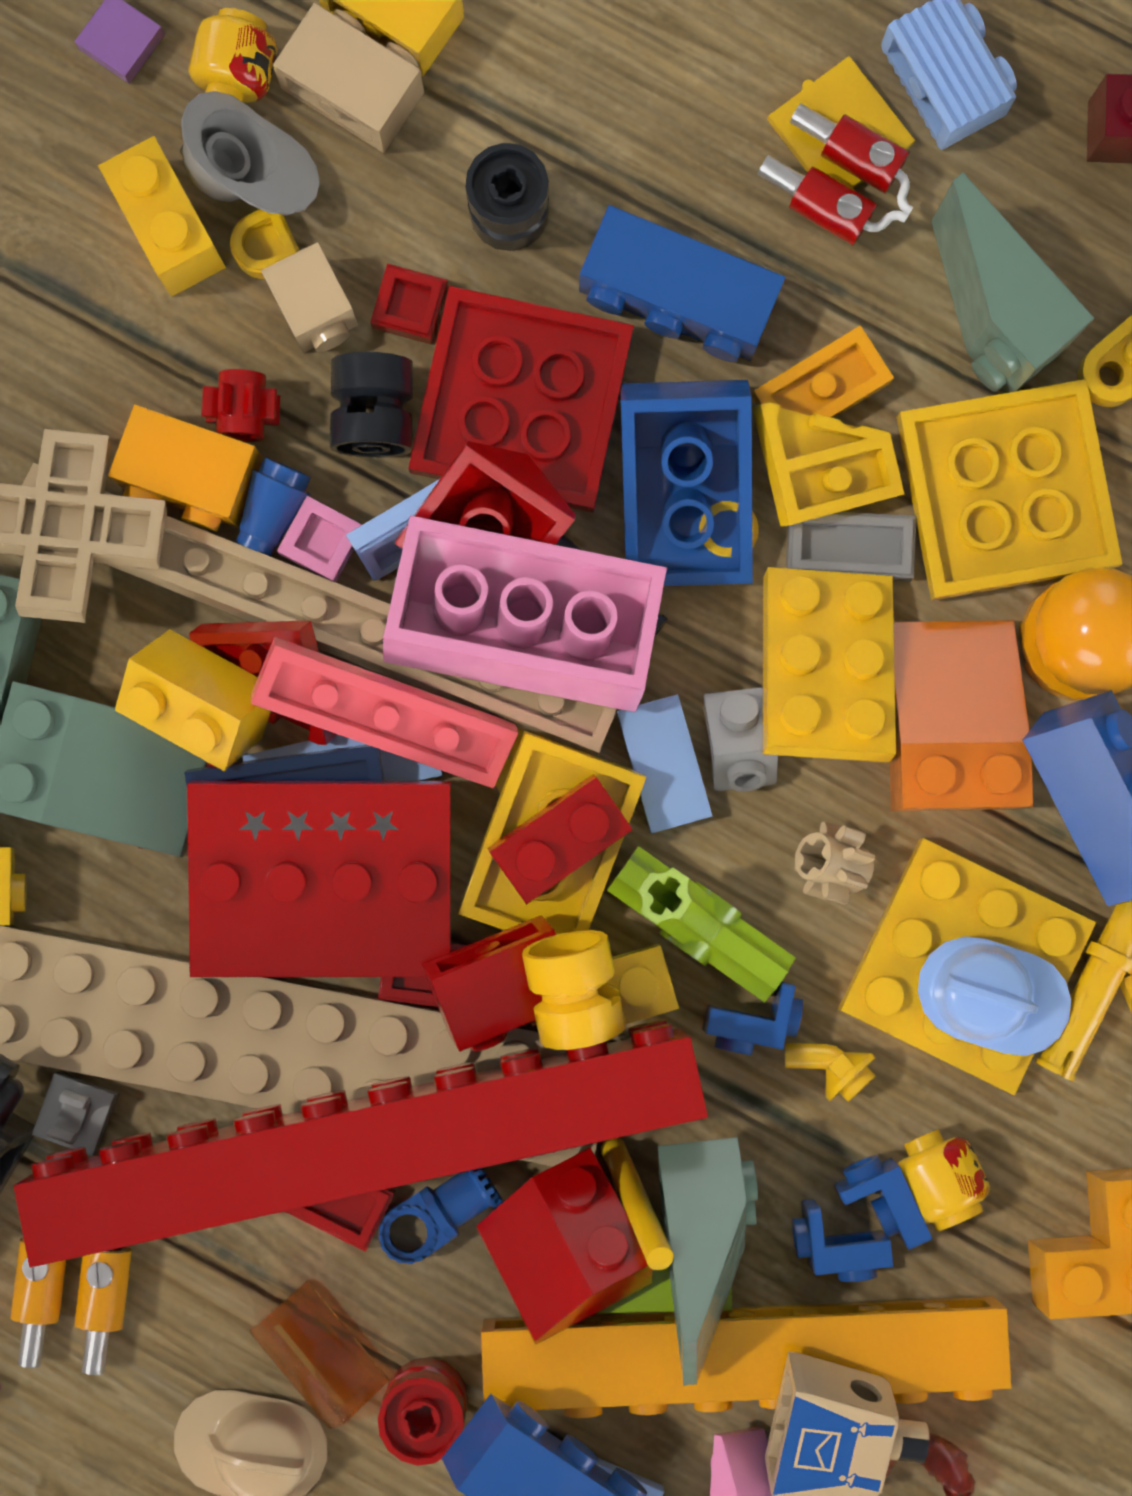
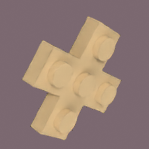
(72, 524)

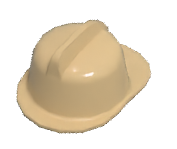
(250, 1445)

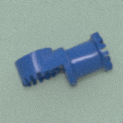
(442, 1212)

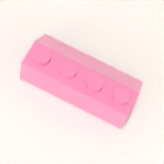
(523, 614)

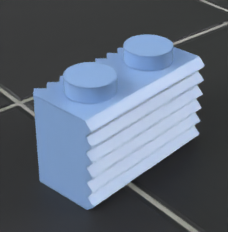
(949, 69)

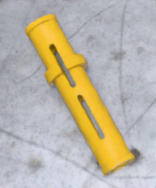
(1093, 993)

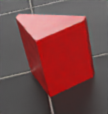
(497, 494)

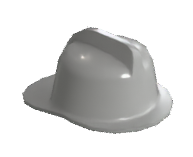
(245, 157)

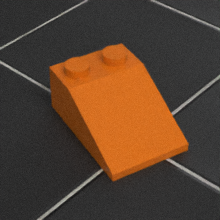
(959, 718)

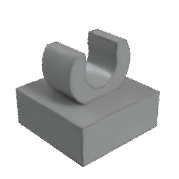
(75, 1113)

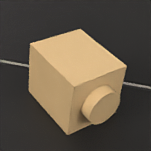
(311, 299)

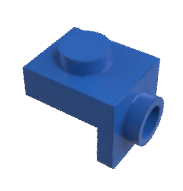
(740, 1030)
(850, 1255)

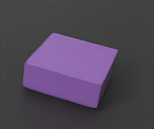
(120, 38)

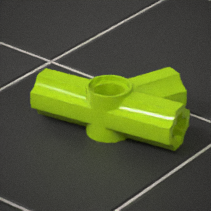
(701, 924)

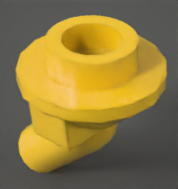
(845, 1071)

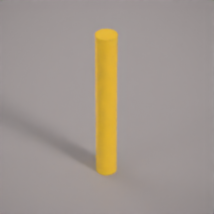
(637, 1204)

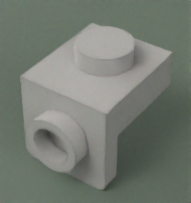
(736, 740)

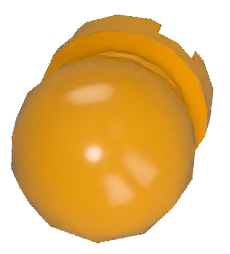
(1081, 634)

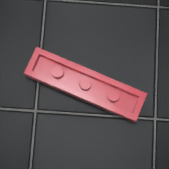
(383, 713)

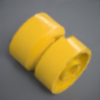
(576, 1000)

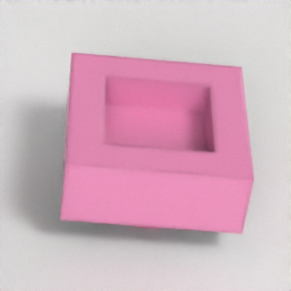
(319, 539)

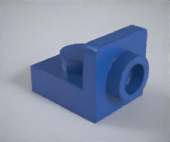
(896, 1206)

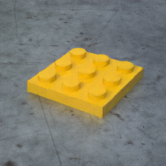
(1008, 489)
(938, 902)

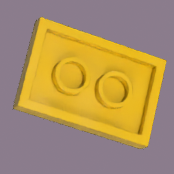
(828, 665)
(537, 778)

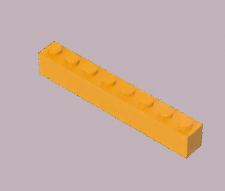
(637, 1364)

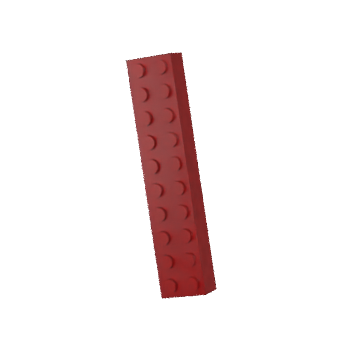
(357, 1145)

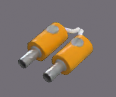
(98, 1308)

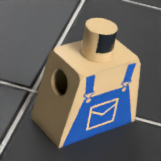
(837, 1431)

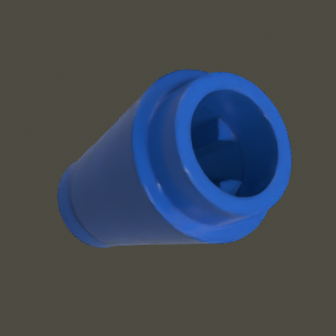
(271, 505)

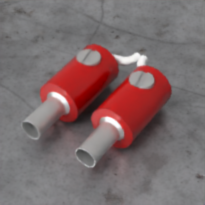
(858, 152)

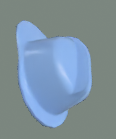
(994, 996)

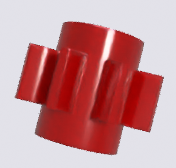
(241, 405)

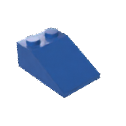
(681, 456)

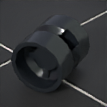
(508, 196)
(376, 383)

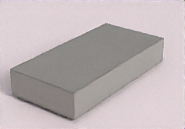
(854, 544)

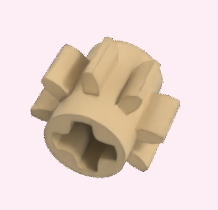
(834, 863)

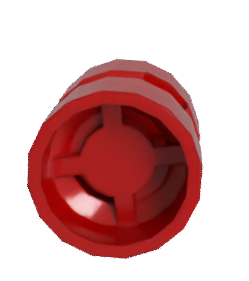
(422, 1411)

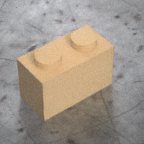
(350, 76)

